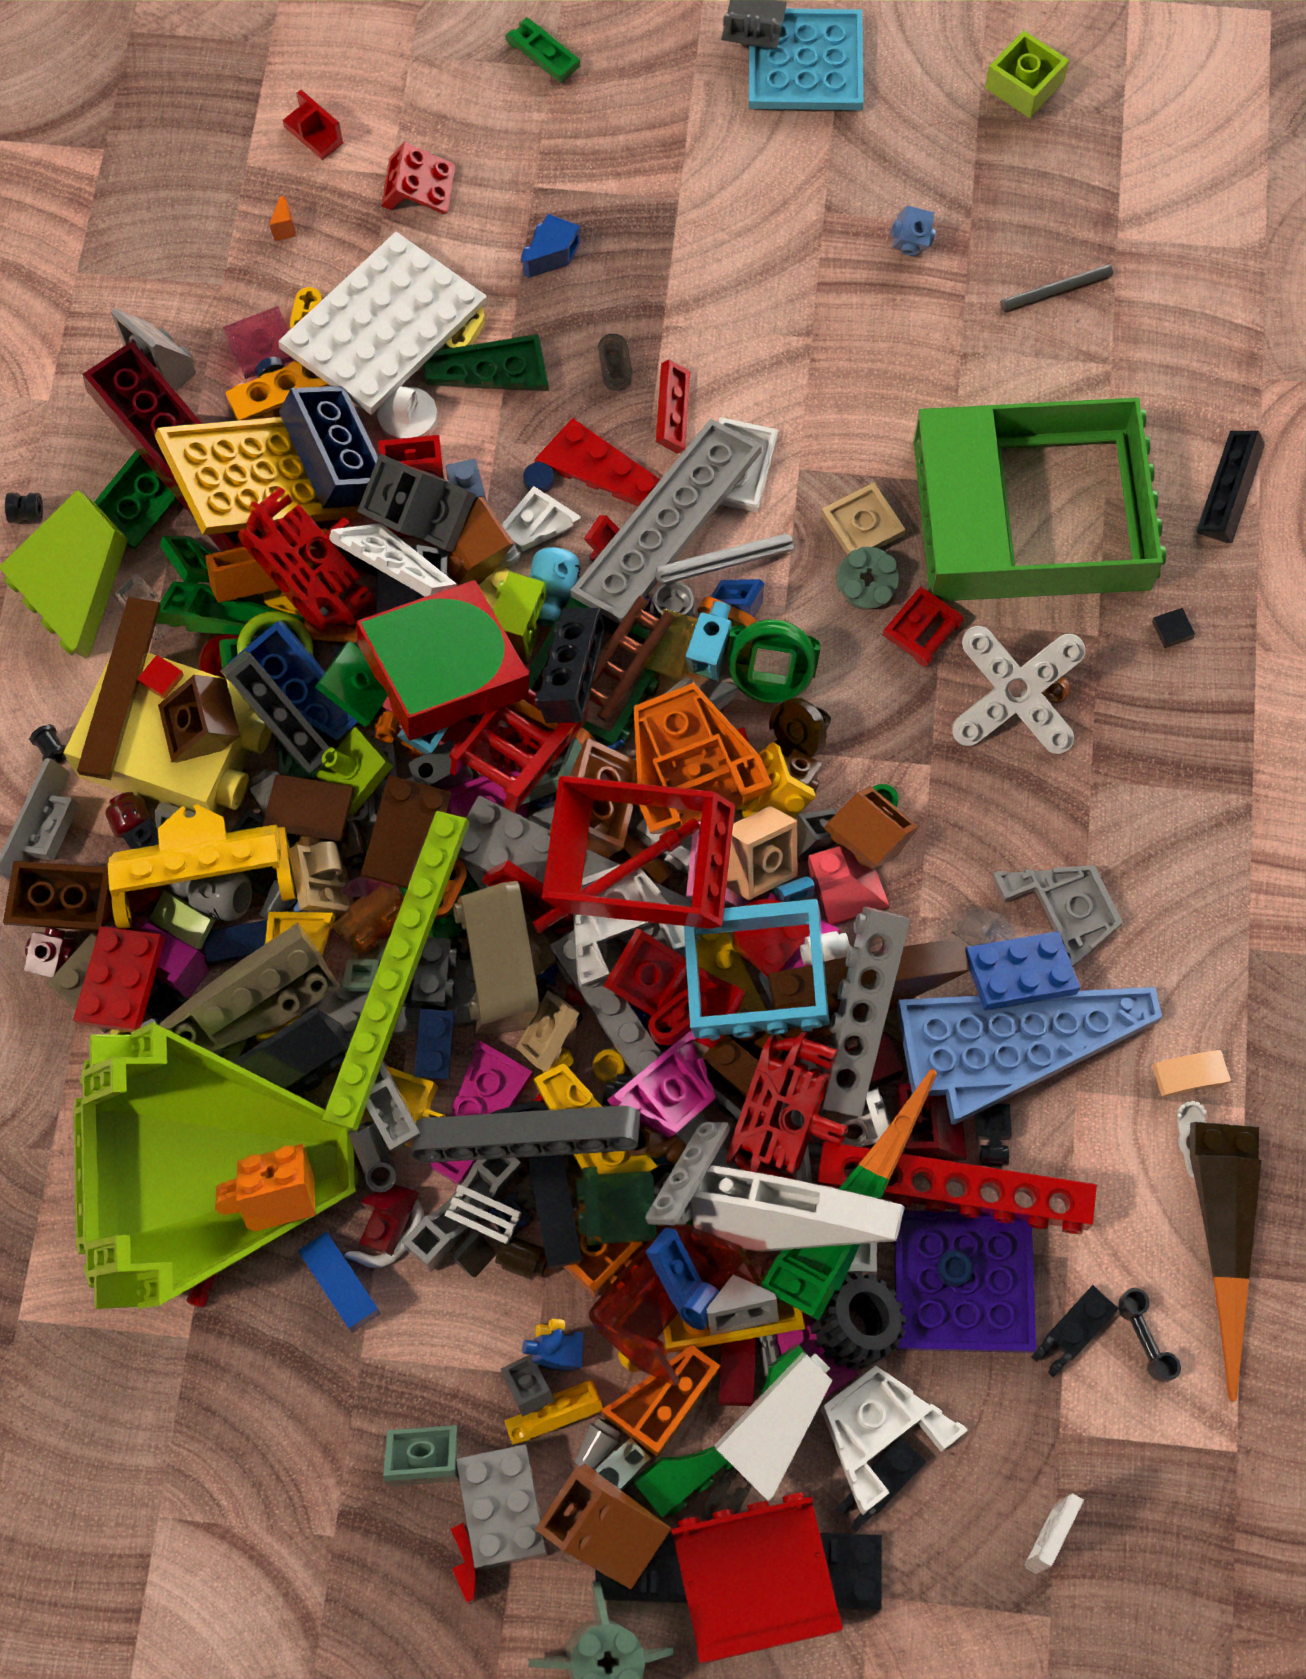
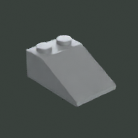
(157, 345)

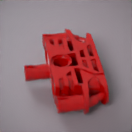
(293, 570)
(765, 1102)

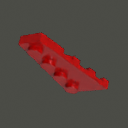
(589, 458)

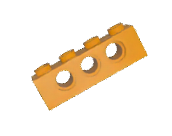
(271, 387)

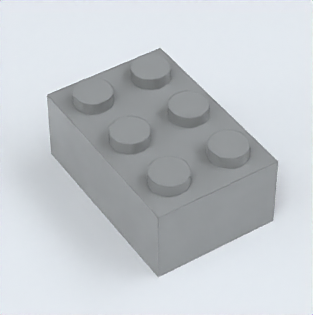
(501, 1507)

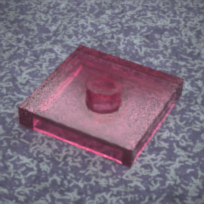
(257, 339)

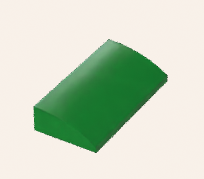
(135, 500)

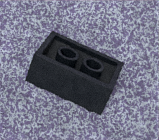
(299, 1053)

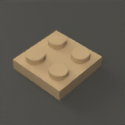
(863, 520)
(548, 1031)

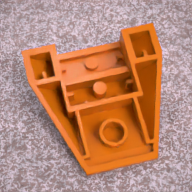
(694, 747)

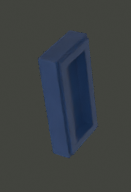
(234, 942)

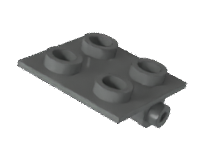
(754, 22)

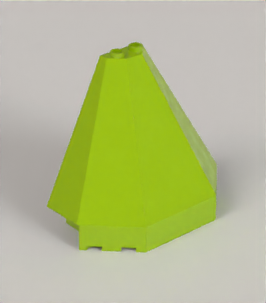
(155, 1141)

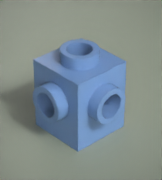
(913, 231)

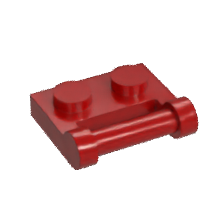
(915, 619)

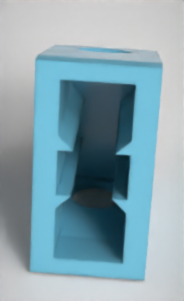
(708, 652)

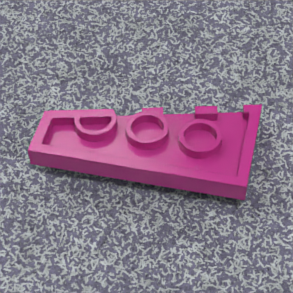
(488, 1085)

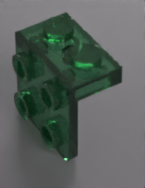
(616, 1207)

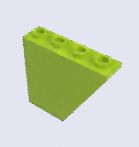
(69, 571)

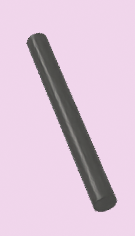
(1056, 287)

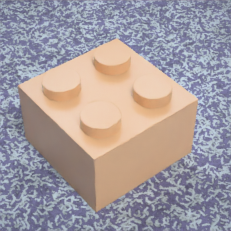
(762, 853)

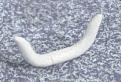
(383, 1260)

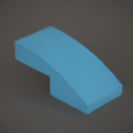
(795, 890)

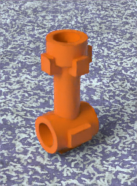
(388, 730)

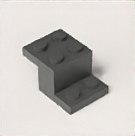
(416, 503)

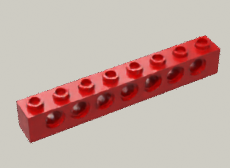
(1076, 1195)

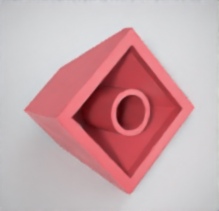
(844, 885)

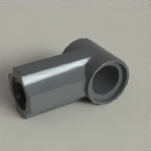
(373, 1154)

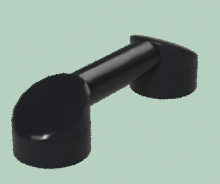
(1161, 1366)

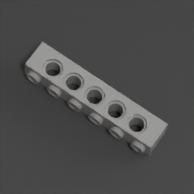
(892, 928)

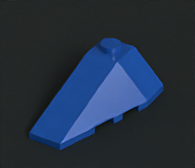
(297, 675)

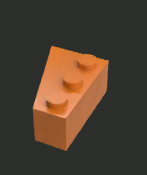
(656, 1409)

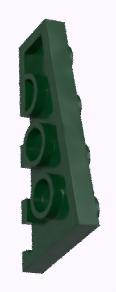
(494, 364)

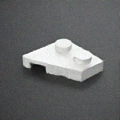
(538, 520)

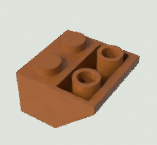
(871, 828)

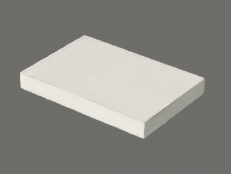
(750, 488)
(1053, 1534)

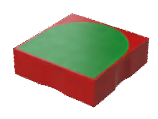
(442, 659)

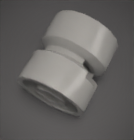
(674, 597)

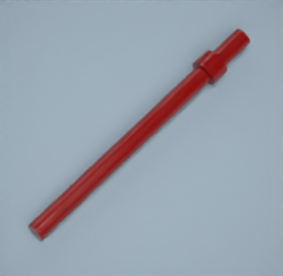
(668, 842)

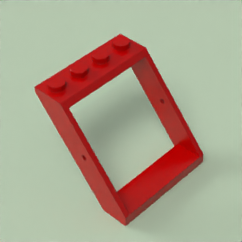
(570, 841)

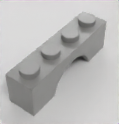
(439, 1234)

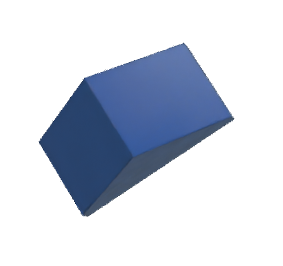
(741, 594)

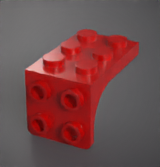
(654, 974)

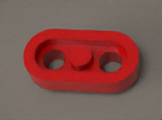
(674, 1016)

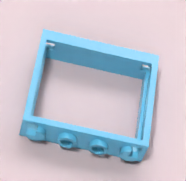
(772, 1021)

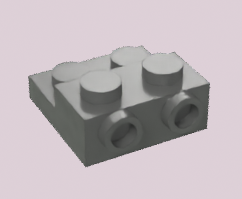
(432, 982)

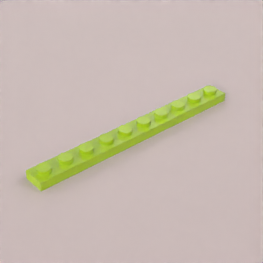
(395, 971)

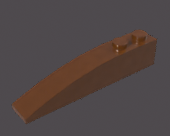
(920, 970)

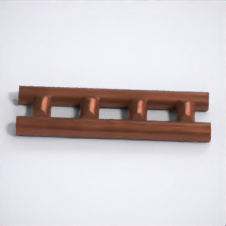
(642, 652)

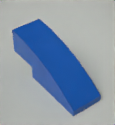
(339, 1282)

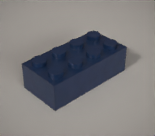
(330, 443)

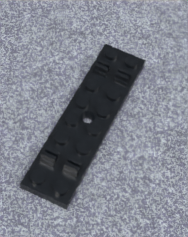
(851, 1559)

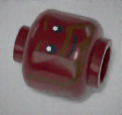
(126, 813)

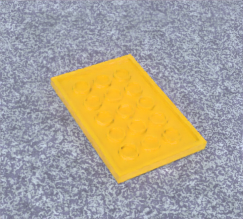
(236, 463)

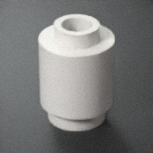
(834, 947)

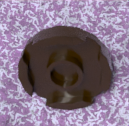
(799, 727)

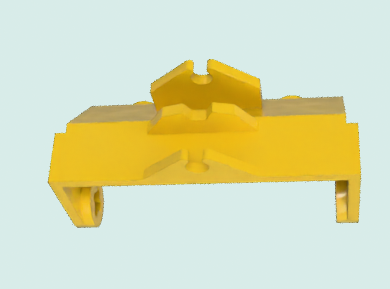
(197, 850)

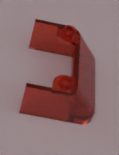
(639, 1309)

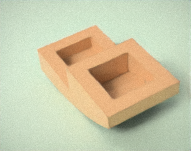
(1191, 1072)

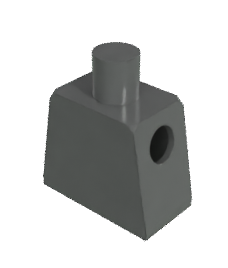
(434, 769)

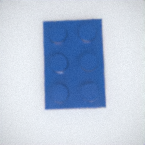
(1022, 970)

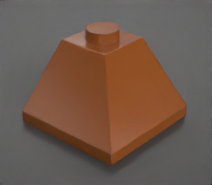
(479, 546)

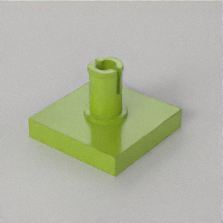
(356, 764)

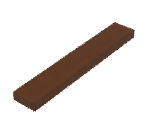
(119, 688)

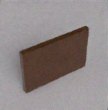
(309, 807)

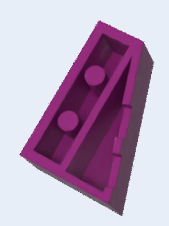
(179, 965)

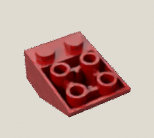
(417, 452)

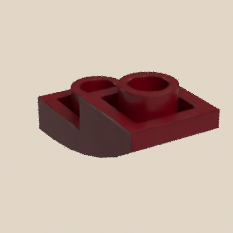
(737, 1373)

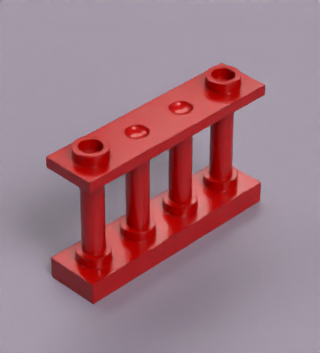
(533, 765)

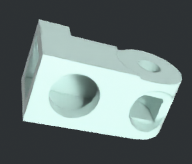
(624, 1464)

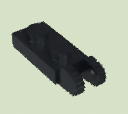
(1077, 1328)
(894, 1471)

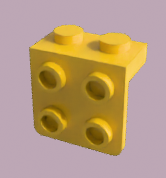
(786, 792)

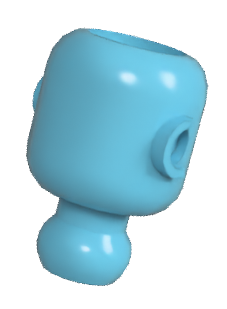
(560, 573)

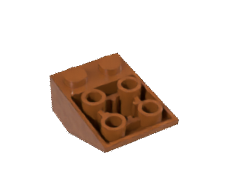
(603, 1527)

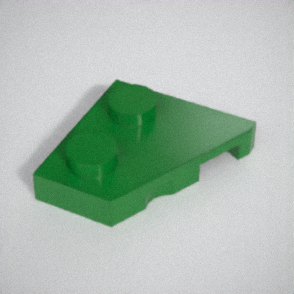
(187, 557)

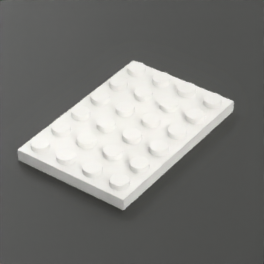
(383, 322)

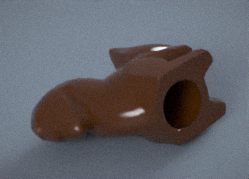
(658, 1145)

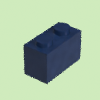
(434, 1043)

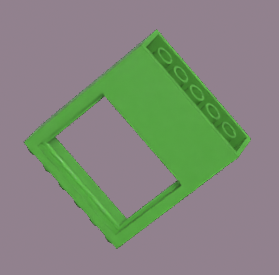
(967, 501)

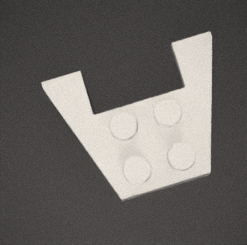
(594, 930)
(873, 1416)

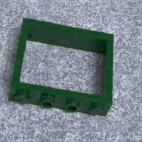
(646, 686)

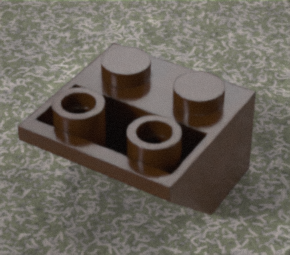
(737, 1058)

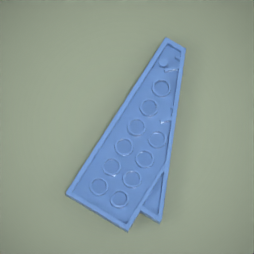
(1007, 1049)

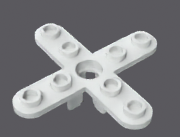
(1032, 705)

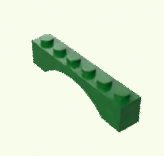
(675, 1477)

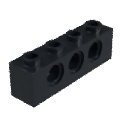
(571, 665)

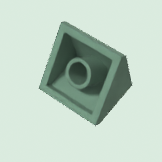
(421, 1456)

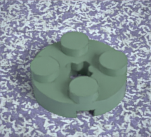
(854, 589)

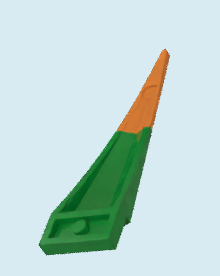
(200, 612)
(811, 1275)

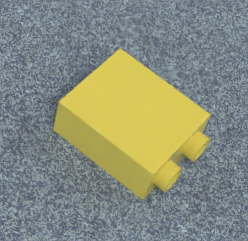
(145, 761)

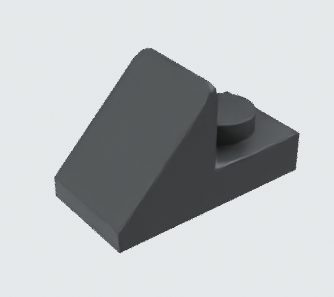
(527, 1385)

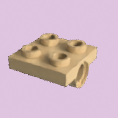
(320, 878)

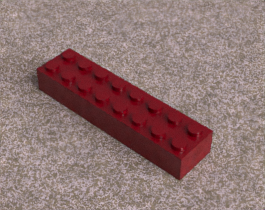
(138, 405)

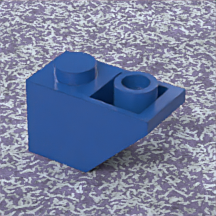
(551, 247)

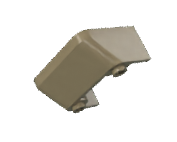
(500, 959)

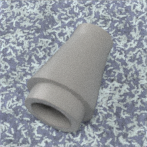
(597, 1443)

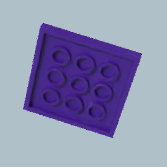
(988, 1311)

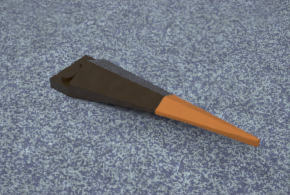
(1227, 1188)

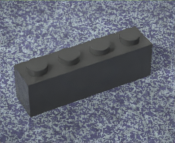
(276, 710)

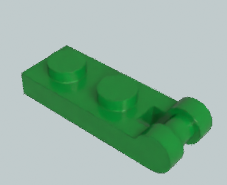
(543, 50)

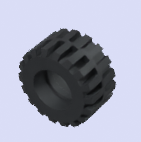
(880, 1315)

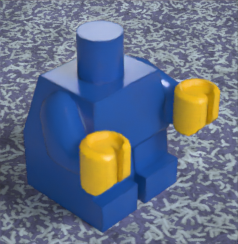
(555, 1350)

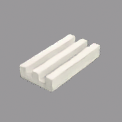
(457, 1202)

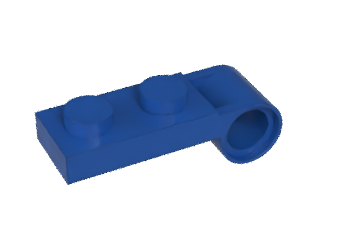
(681, 1279)

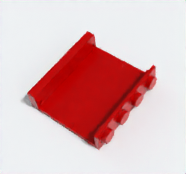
(756, 1578)

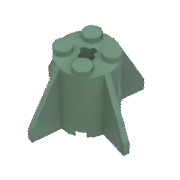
(596, 1637)

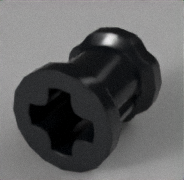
(48, 743)

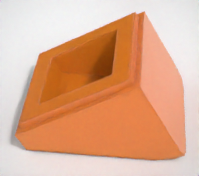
(281, 221)

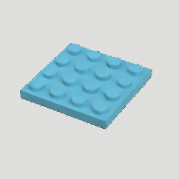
(814, 63)

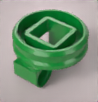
(774, 636)

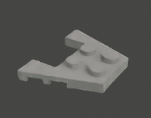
(1072, 901)

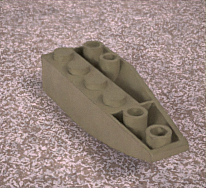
(256, 993)

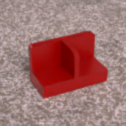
(314, 126)

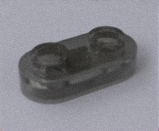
(615, 364)

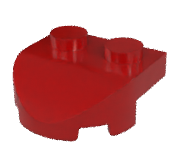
(769, 947)

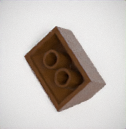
(58, 896)

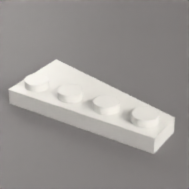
(392, 556)

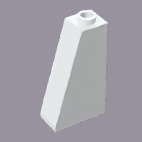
(774, 1426)

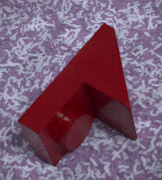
(388, 1218)

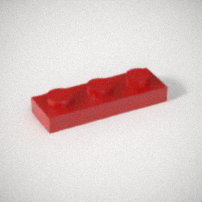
(673, 406)

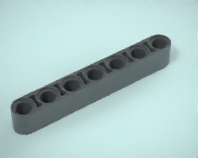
(527, 1134)

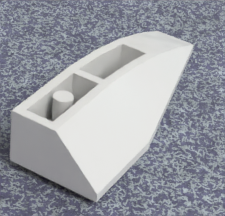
(788, 1214)

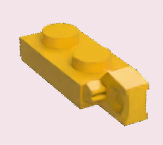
(568, 1406)

